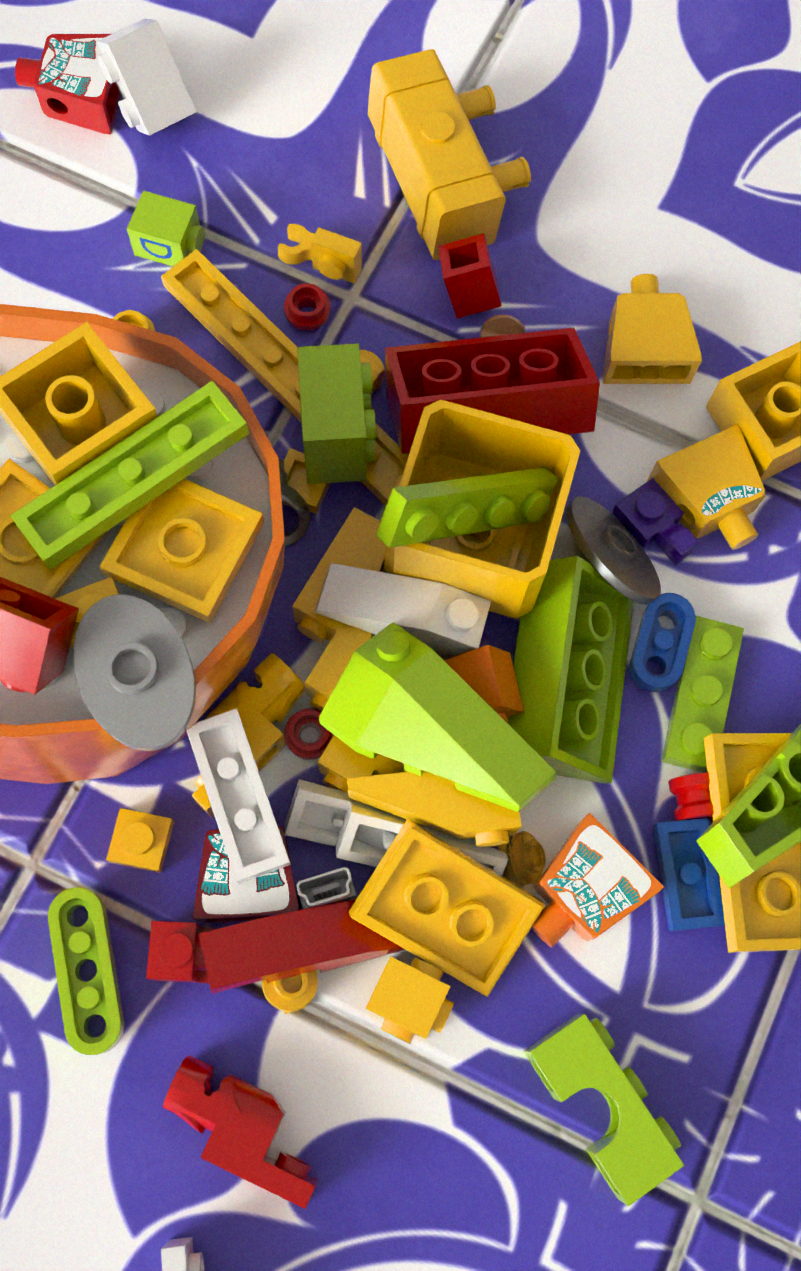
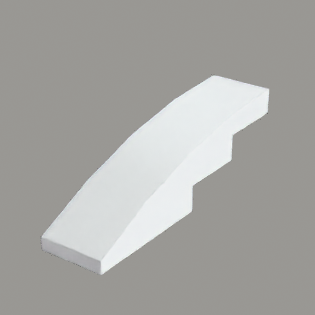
(360, 830)

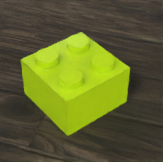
(336, 413)

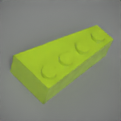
(760, 819)

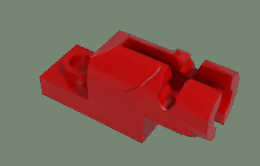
(242, 1129)

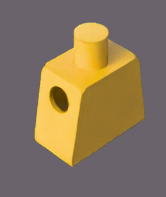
(650, 337)

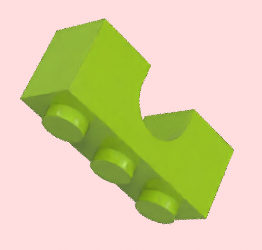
(636, 1148)

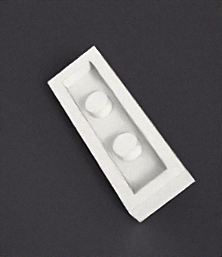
(237, 796)

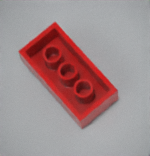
(519, 376)

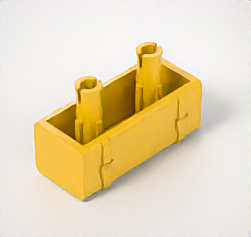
(436, 149)

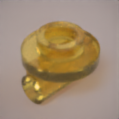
(524, 857)

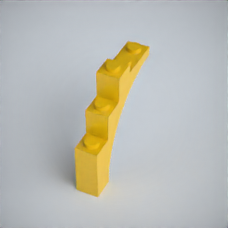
(354, 547)

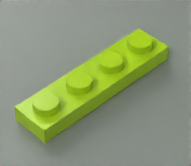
(130, 474)
(465, 506)

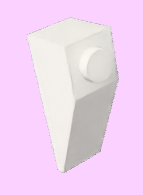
(429, 610)

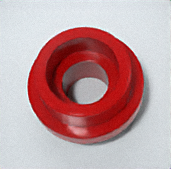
(303, 296)
(296, 724)

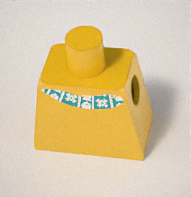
(714, 486)

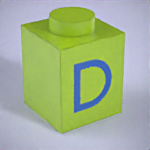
(164, 229)

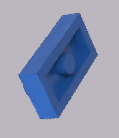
(688, 877)

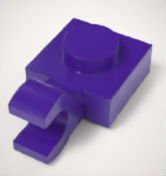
(654, 516)

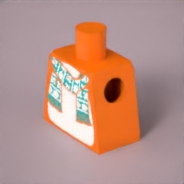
(590, 885)

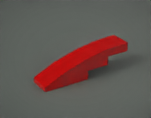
(289, 946)

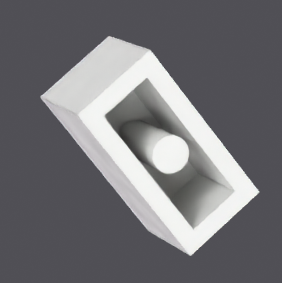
(145, 77)

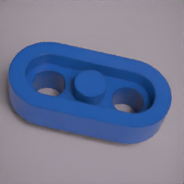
(662, 645)

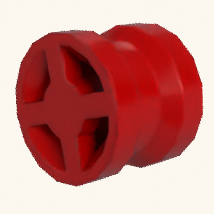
(692, 797)

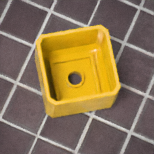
(514, 559)

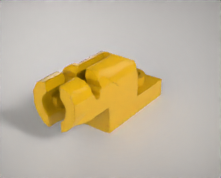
(258, 711)

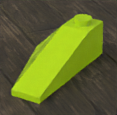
(417, 710)

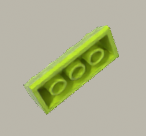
(573, 670)

